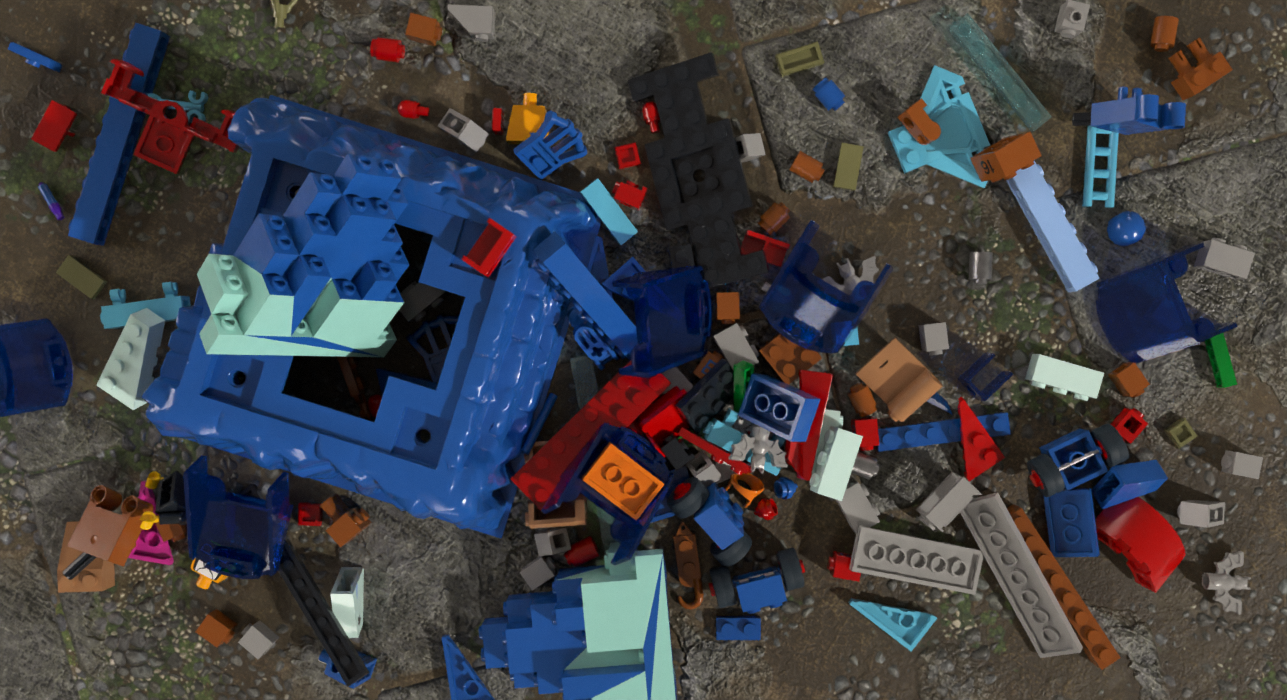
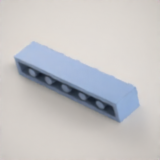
(1053, 228)

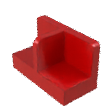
(54, 126)
(774, 249)

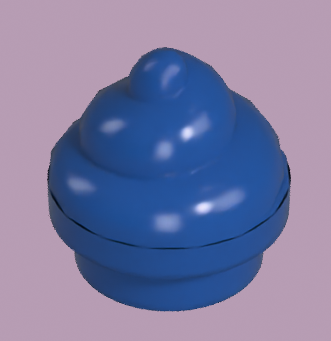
(784, 488)

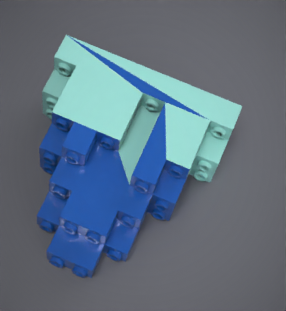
(317, 274)
(592, 635)

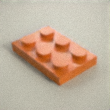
(622, 481)

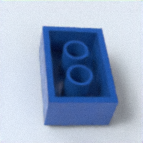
(779, 407)

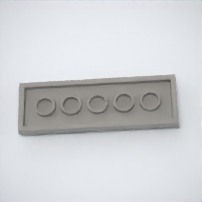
(916, 560)

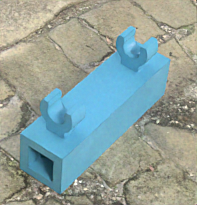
(117, 315)
(725, 435)

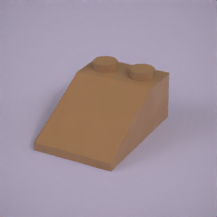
(95, 577)

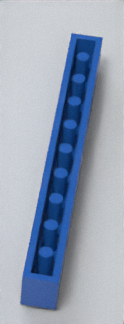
(117, 141)

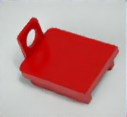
(663, 418)

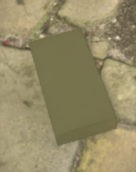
(799, 59)
(848, 166)
(81, 277)

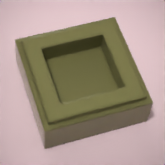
(1180, 433)

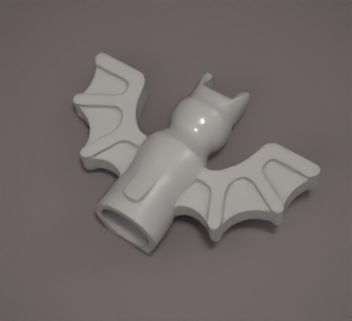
(850, 279)
(759, 446)
(1222, 581)

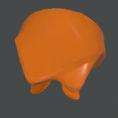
(754, 482)

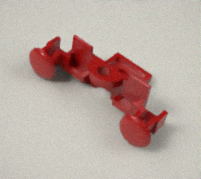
(161, 141)

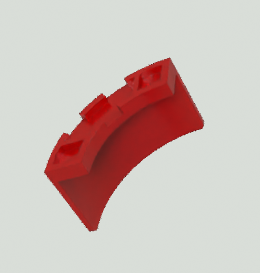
(1143, 539)

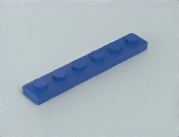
(937, 432)

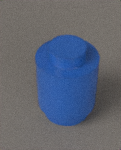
(829, 94)

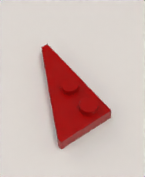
(978, 447)
(718, 454)

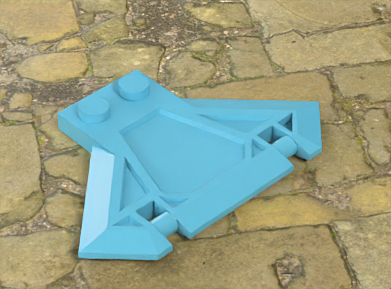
(959, 134)

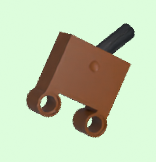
(105, 532)

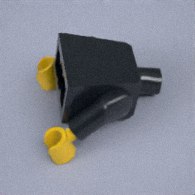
(170, 500)

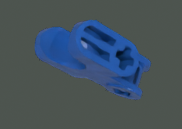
(590, 340)

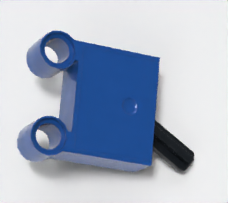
(1133, 114)

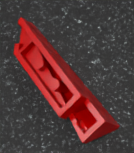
(802, 454)

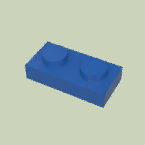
(738, 628)

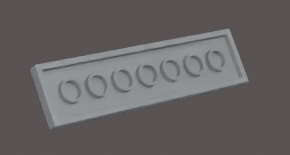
(1020, 576)

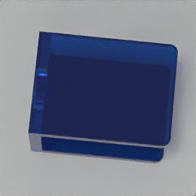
(991, 387)

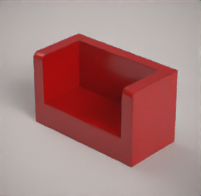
(489, 248)

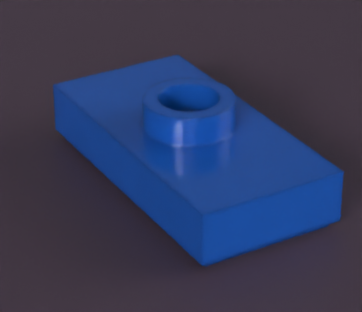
(34, 58)

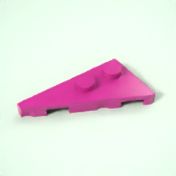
(150, 543)

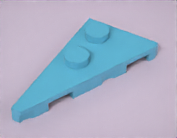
(900, 623)

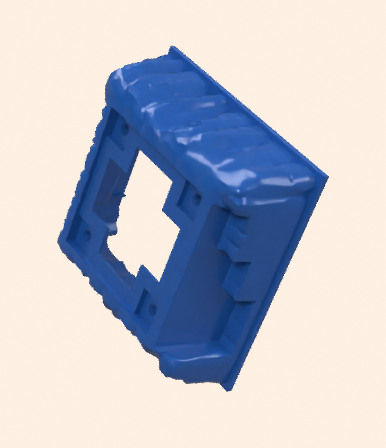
(495, 362)

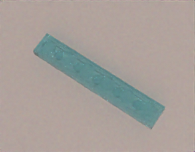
(999, 72)

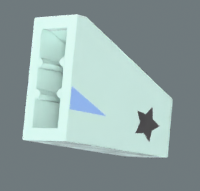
(348, 599)

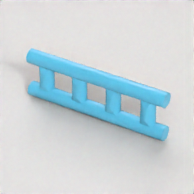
(1091, 173)

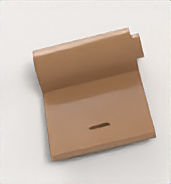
(901, 381)

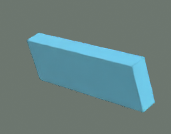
(608, 211)

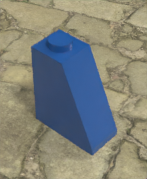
(1128, 482)

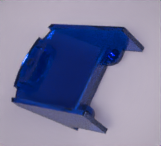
(811, 309)
(1146, 312)
(670, 318)
(33, 367)
(624, 528)
(232, 530)

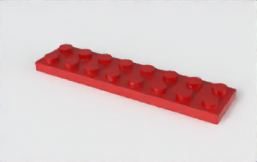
(616, 403)

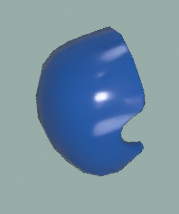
(1126, 228)

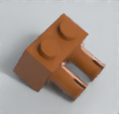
(1197, 78)
(346, 521)

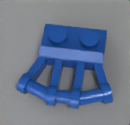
(536, 150)
(437, 359)

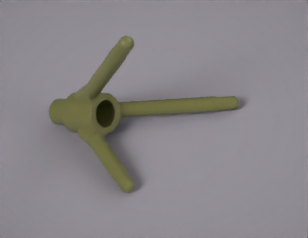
(280, 11)

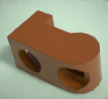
(919, 123)

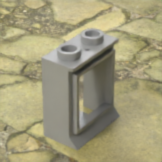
(946, 502)

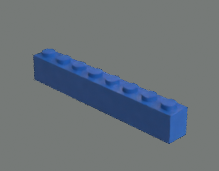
(587, 294)

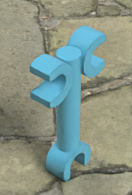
(194, 107)

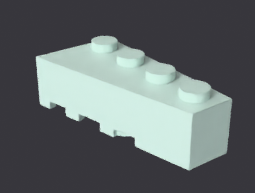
(133, 359)

